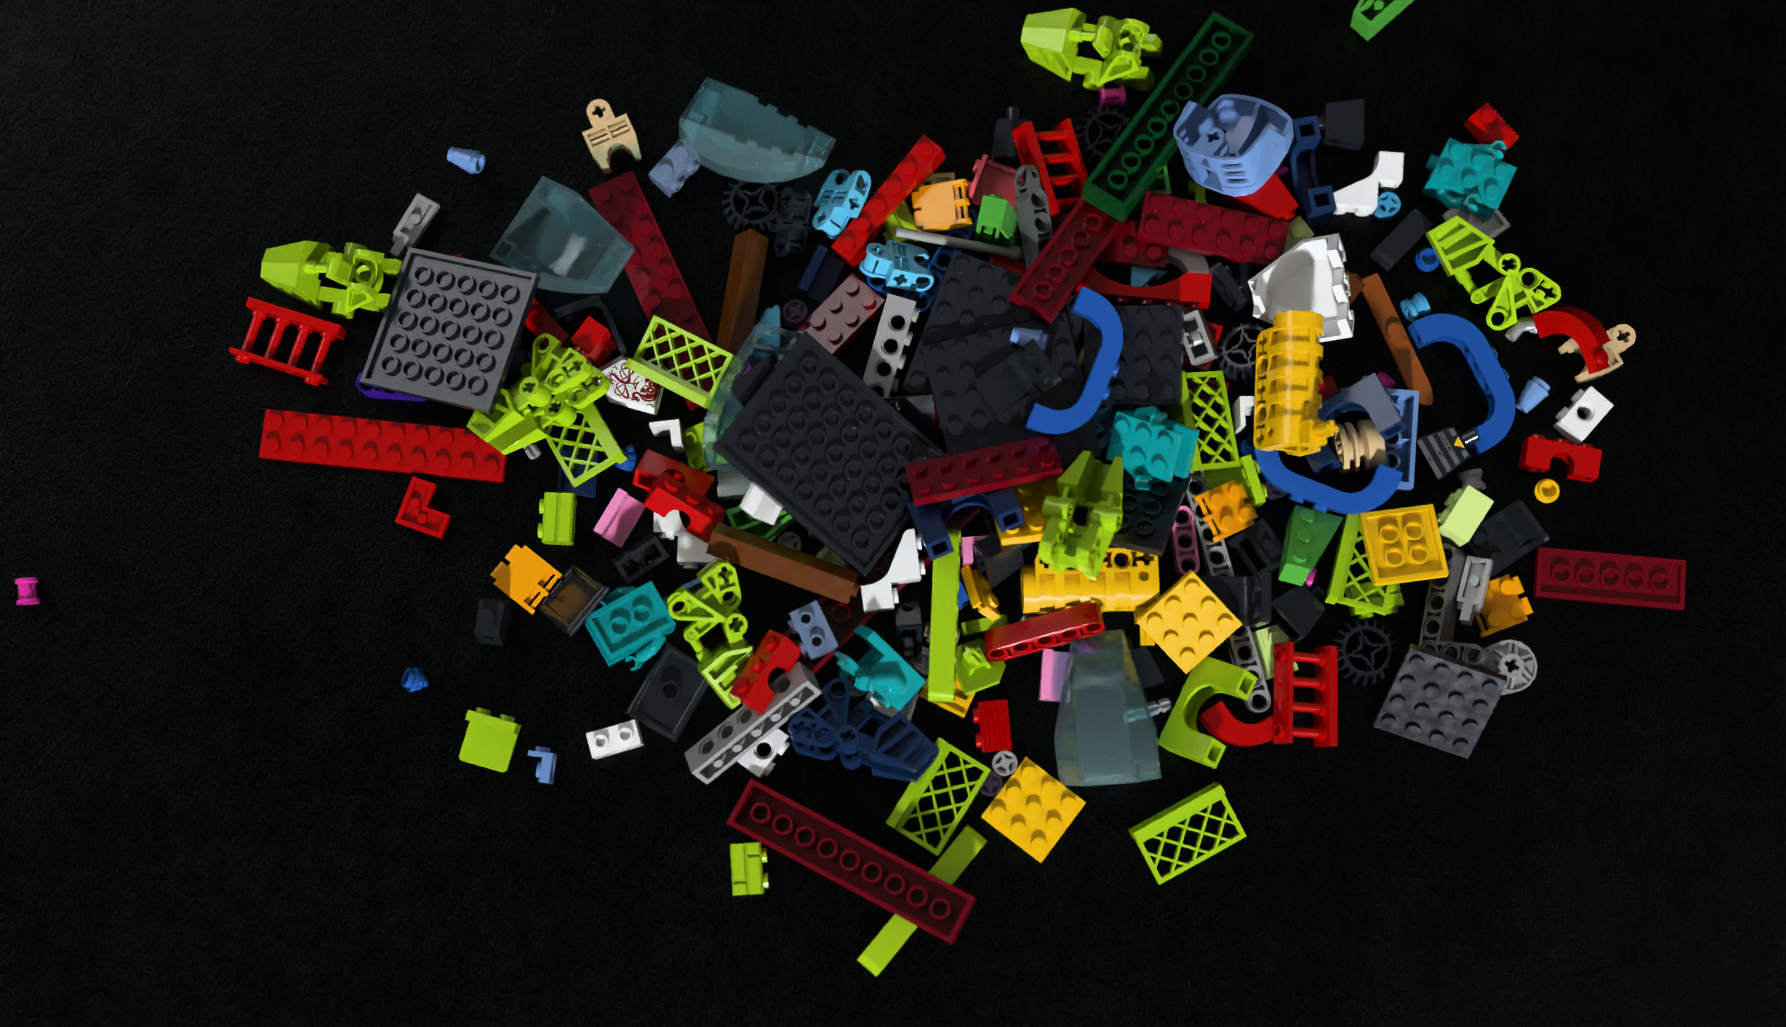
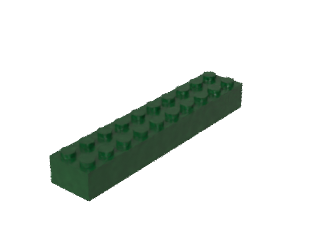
(1149, 137)

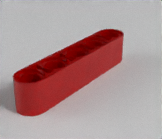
(1043, 632)

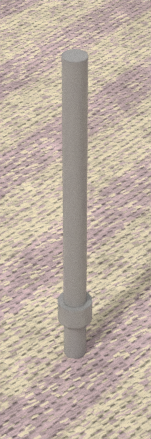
(1012, 252)

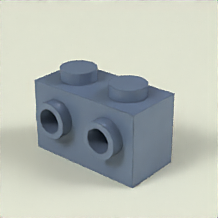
(673, 169)
(813, 631)

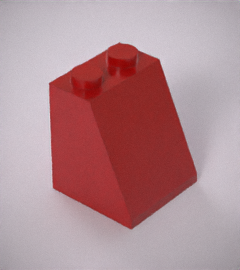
(1269, 201)

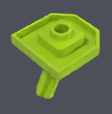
(974, 669)

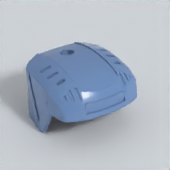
(1251, 148)

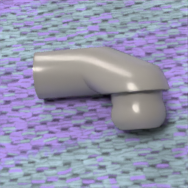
(1522, 324)

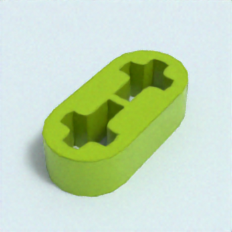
(982, 625)

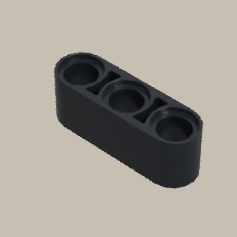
(1402, 239)

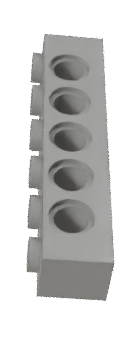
(893, 307)
(748, 728)

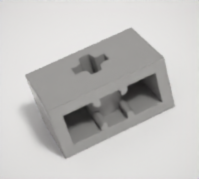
(1198, 339)

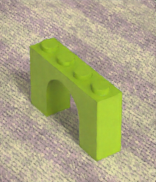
(1204, 681)

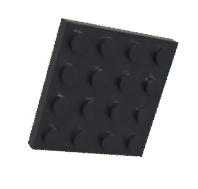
(1149, 356)
(1146, 513)
(1439, 701)

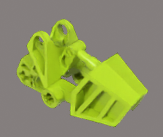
(1053, 40)
(1463, 246)
(296, 270)
(551, 372)
(1090, 487)
(706, 609)

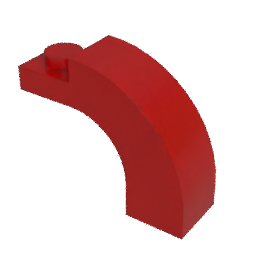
(1582, 328)
(1230, 730)

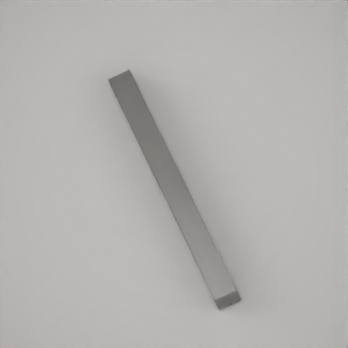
(1225, 569)

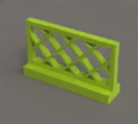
(667, 378)
(1184, 415)
(602, 435)
(1341, 571)
(916, 791)
(1182, 811)

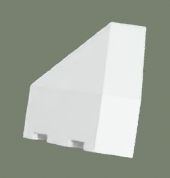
(1307, 279)

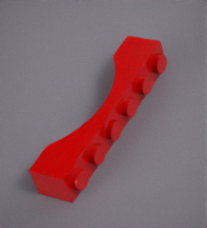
(910, 173)
(1189, 290)

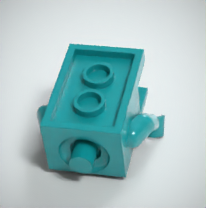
(1469, 177)
(1151, 445)
(629, 623)
(881, 672)

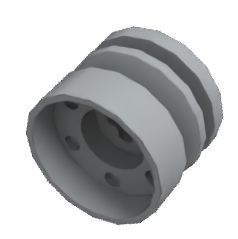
(1521, 661)

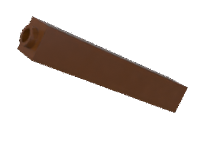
(741, 292)
(783, 563)

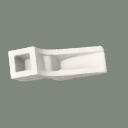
(1363, 195)
(690, 548)
(904, 569)

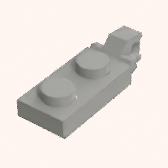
(413, 225)
(1473, 587)

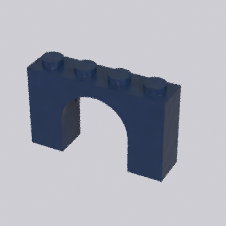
(1314, 202)
(1367, 396)
(932, 517)

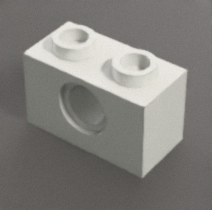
(1592, 404)
(615, 739)
(764, 765)

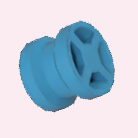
(1389, 201)
(1415, 307)

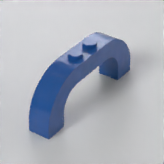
(1108, 324)
(1483, 363)
(1381, 487)

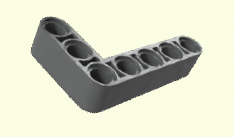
(1446, 616)

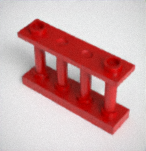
(1029, 152)
(283, 318)
(1325, 694)

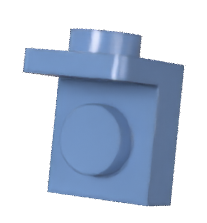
(545, 769)

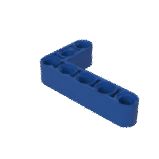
(938, 272)

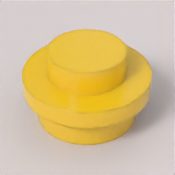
(1546, 490)

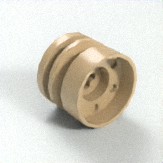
(1358, 446)

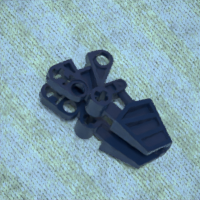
(895, 753)

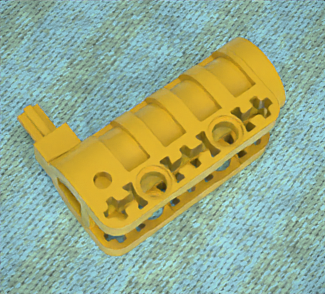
(1290, 385)
(1114, 590)

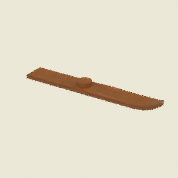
(1396, 338)

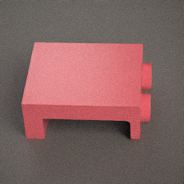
(991, 179)

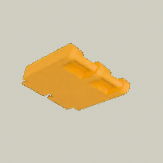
(940, 205)
(1227, 509)
(525, 577)
(1502, 605)

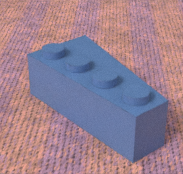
(1402, 447)

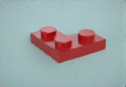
(416, 512)

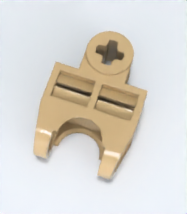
(609, 134)
(1612, 348)

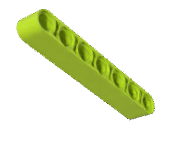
(944, 623)
(898, 929)

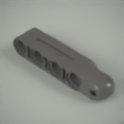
(1032, 212)

